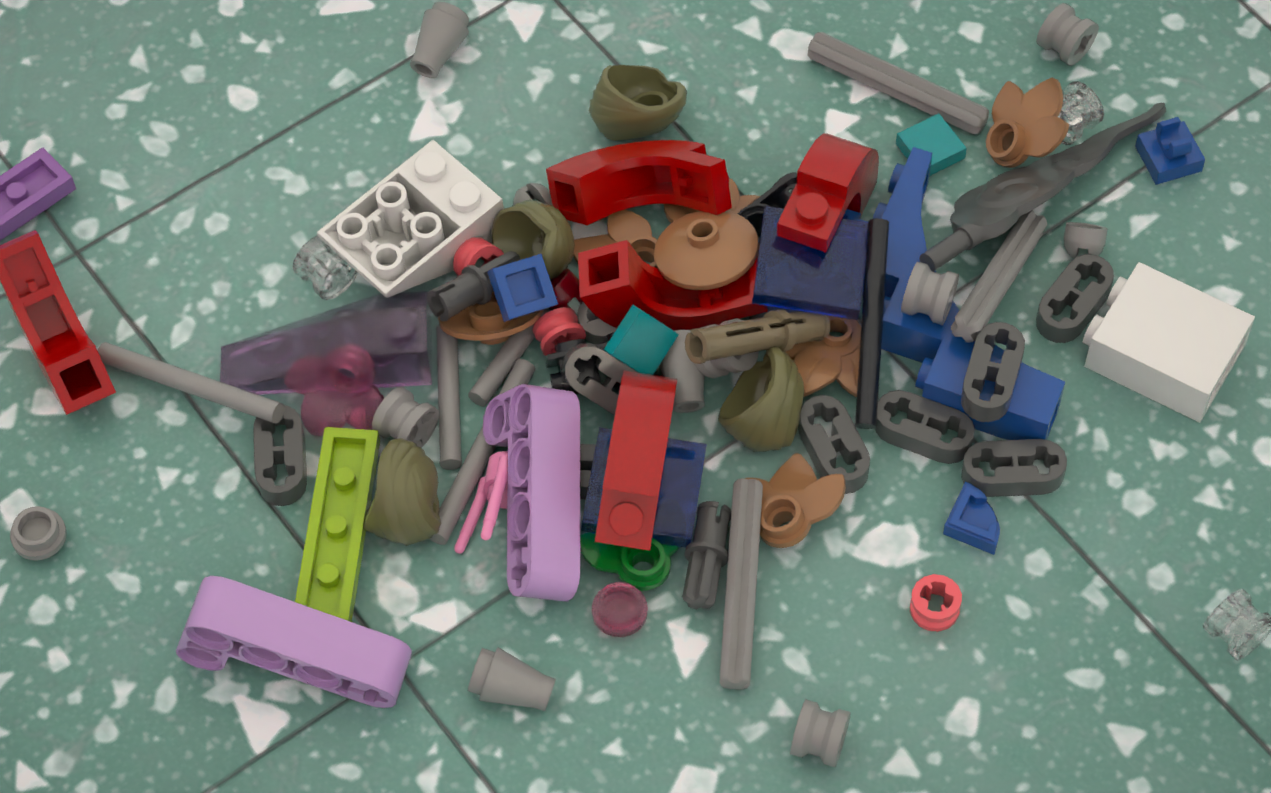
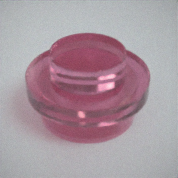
(619, 609)

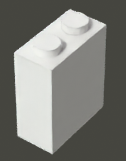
(1167, 340)

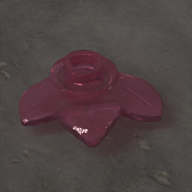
(331, 396)

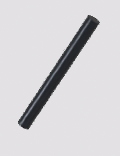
(872, 324)

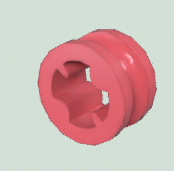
(472, 250)
(557, 327)
(952, 599)

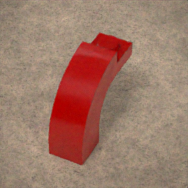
(639, 175)
(829, 181)
(617, 278)
(51, 324)
(636, 460)

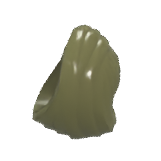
(635, 102)
(533, 230)
(765, 403)
(405, 495)

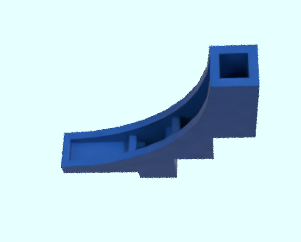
(942, 354)

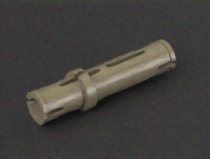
(756, 335)

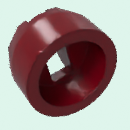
(565, 289)

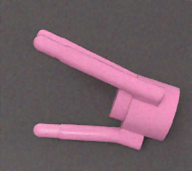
(491, 488)

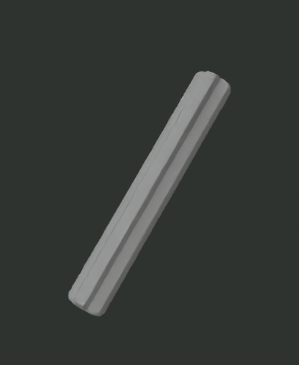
(898, 83)
(998, 276)
(741, 584)

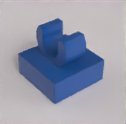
(1169, 151)
(522, 287)

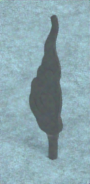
(1002, 200)

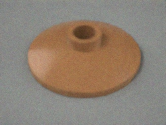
(706, 250)
(486, 323)

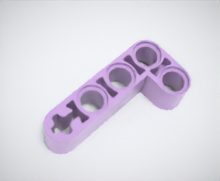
(542, 488)
(292, 641)

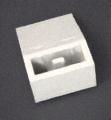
(413, 221)

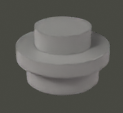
(38, 533)

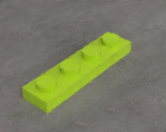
(337, 521)

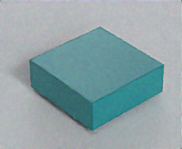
(935, 137)
(641, 341)

